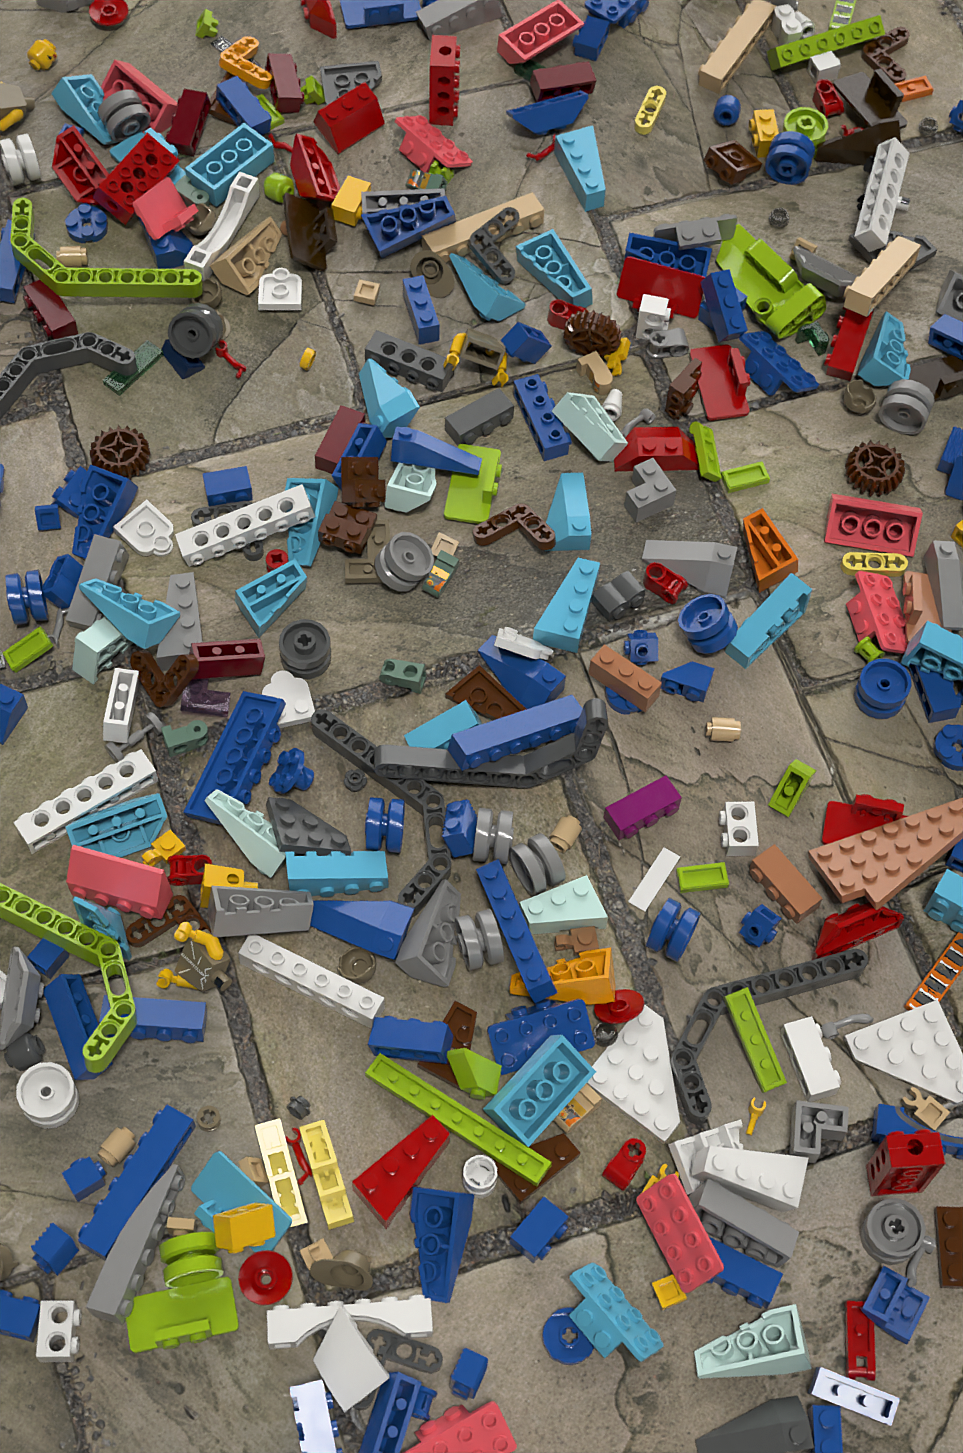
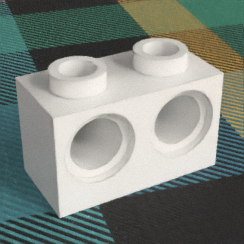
(652, 316)
(744, 829)
(50, 1331)

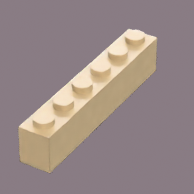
(736, 45)
(455, 236)
(881, 276)

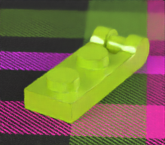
(706, 451)

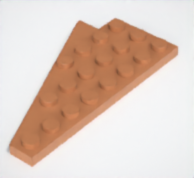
(890, 855)

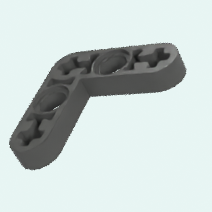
(488, 240)
(206, 512)
(389, 1353)

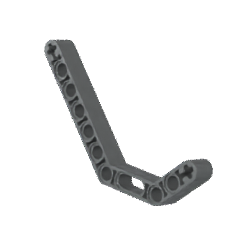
(61, 354)
(509, 770)
(400, 788)
(775, 991)

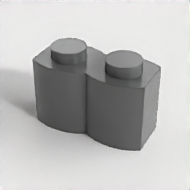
(618, 596)

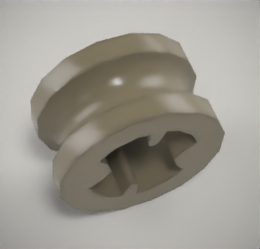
(216, 1119)

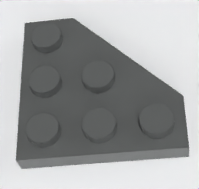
(344, 77)
(926, 250)
(302, 831)

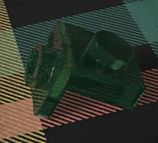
(815, 335)

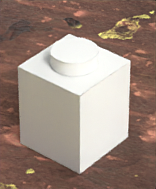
(824, 67)

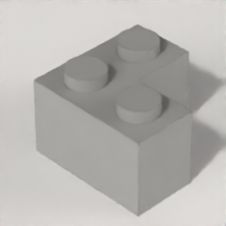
(651, 492)
(815, 1122)

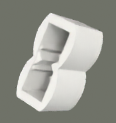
(785, 25)

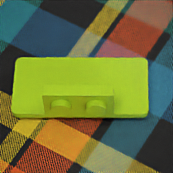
(472, 494)
(182, 1315)

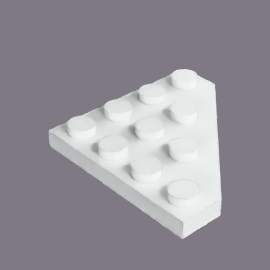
(914, 1049)
(638, 1076)

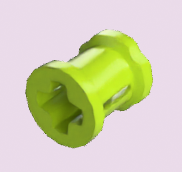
(868, 650)

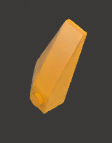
(582, 978)

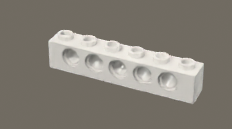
(882, 194)
(234, 522)
(121, 789)
(311, 980)

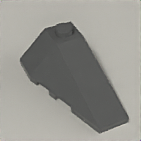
(769, 1428)

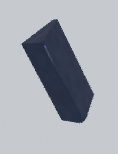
(182, 365)

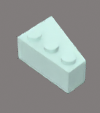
(591, 425)
(97, 648)
(564, 908)

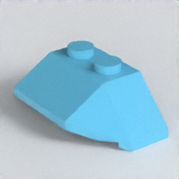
(120, 828)

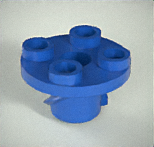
(291, 772)

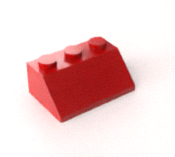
(350, 118)

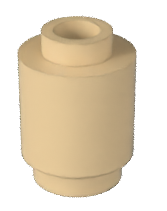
(72, 256)
(723, 729)
(565, 833)
(117, 1146)

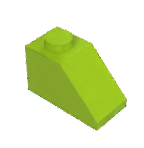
(792, 787)
(474, 1073)

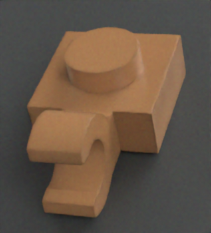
(579, 940)

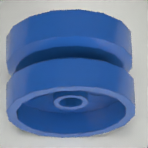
(790, 157)
(22, 598)
(708, 623)
(882, 688)
(382, 824)
(670, 928)

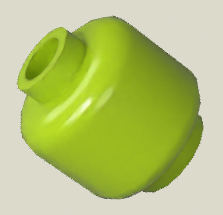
(277, 185)

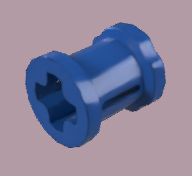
(423, 1403)

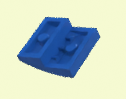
(895, 1305)

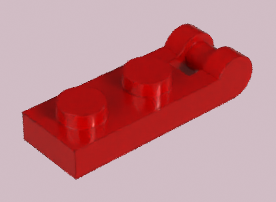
(859, 1342)

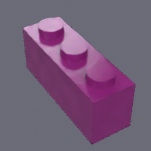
(642, 808)

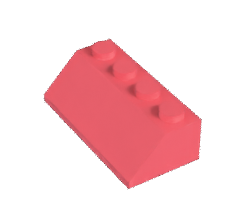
(538, 32)
(158, 103)
(872, 525)
(118, 882)

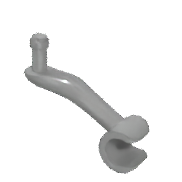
(646, 415)
(58, 626)
(830, 1029)
(927, 1245)

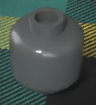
(25, 1052)

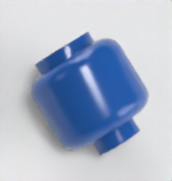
(727, 110)

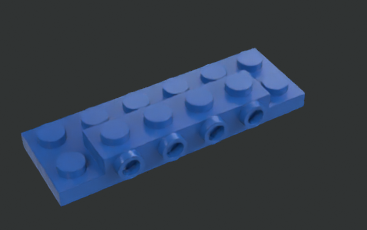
(239, 753)

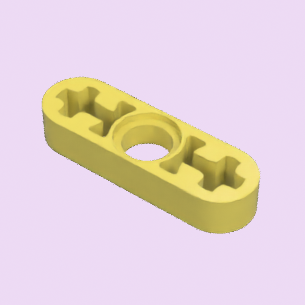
(651, 117)
(881, 558)

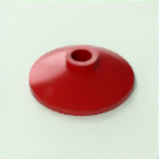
(108, 12)
(626, 1007)
(265, 1264)

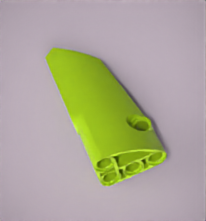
(770, 284)

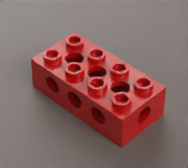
(443, 80)
(135, 175)
(905, 1163)

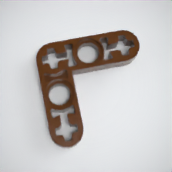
(875, 53)
(517, 517)
(146, 665)
(187, 915)

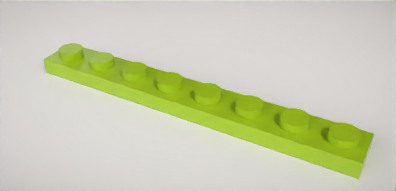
(458, 1119)

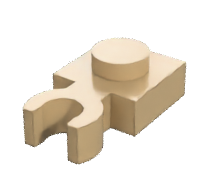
(928, 1111)

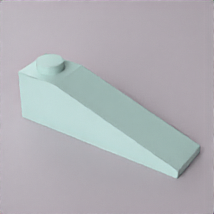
(410, 487)
(249, 832)
(762, 1348)

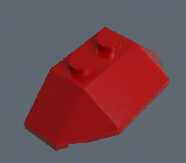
(320, 16)
(77, 166)
(313, 170)
(667, 445)
(855, 928)

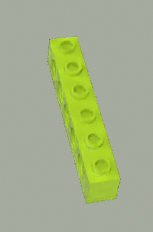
(825, 42)

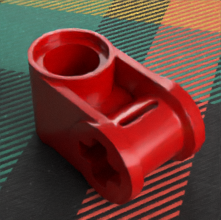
(827, 99)
(560, 311)
(665, 584)
(184, 869)
(624, 1167)

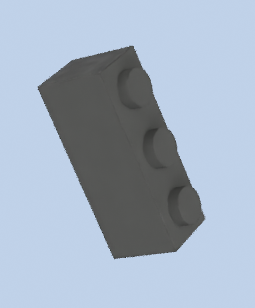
(479, 417)

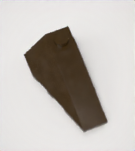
(858, 146)

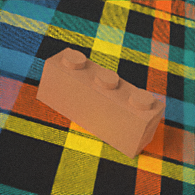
(624, 678)
(785, 884)

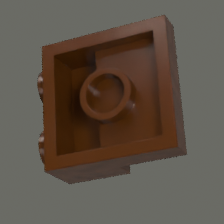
(731, 161)
(683, 390)
(362, 482)
(347, 527)

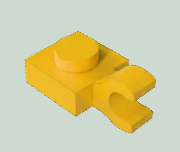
(615, 358)
(163, 847)
(668, 1292)

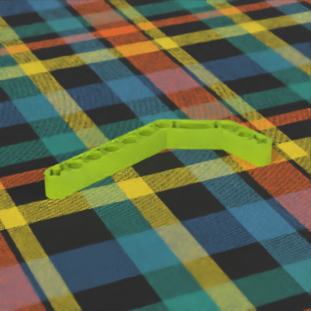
(95, 281)
(94, 954)

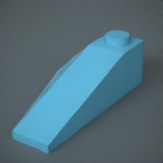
(80, 99)
(385, 399)

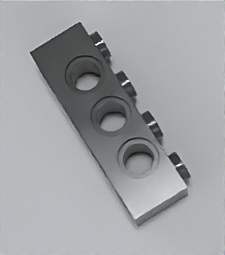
(409, 361)

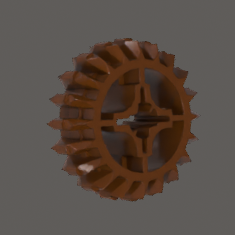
(591, 333)
(133, 454)
(877, 461)

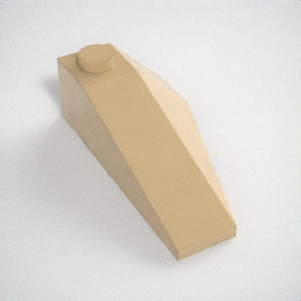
(248, 258)

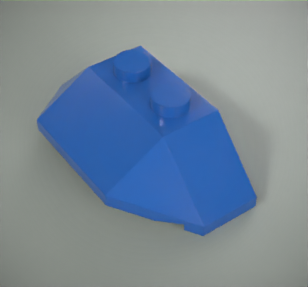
(550, 113)

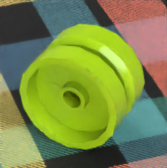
(808, 122)
(190, 1259)

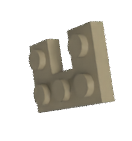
(364, 569)

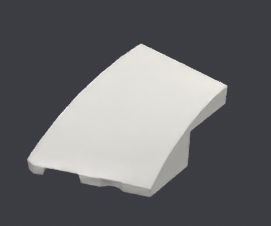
(685, 1150)
(348, 1362)

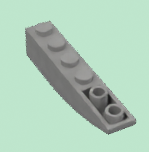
(134, 1250)

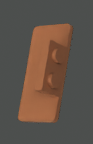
(918, 603)

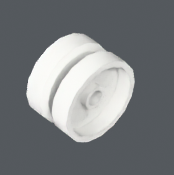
(19, 159)
(33, 1094)

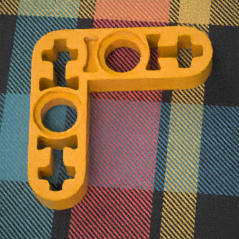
(235, 62)

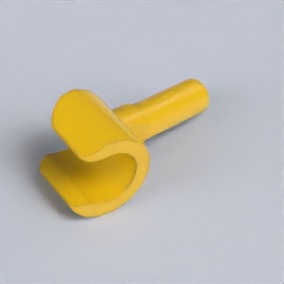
(755, 1113)

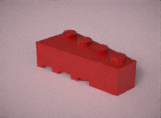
(847, 344)
(391, 1178)

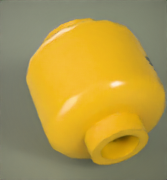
(42, 54)

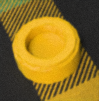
(307, 359)

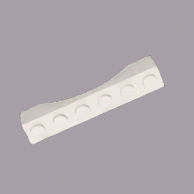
(239, 202)
(406, 1317)

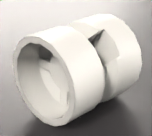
(479, 1176)

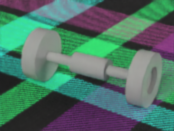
(153, 723)

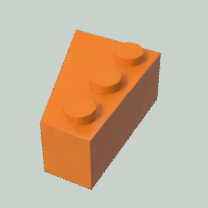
(768, 550)

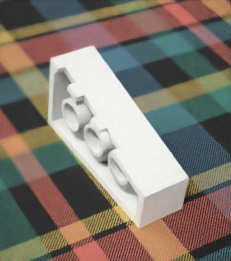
(755, 1175)

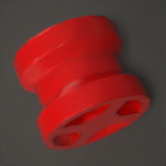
(275, 555)

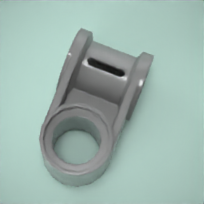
(670, 342)

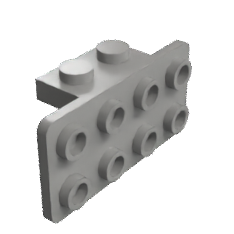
(699, 232)

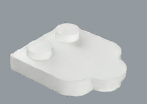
(280, 291)
(146, 531)
(510, 640)
(296, 695)

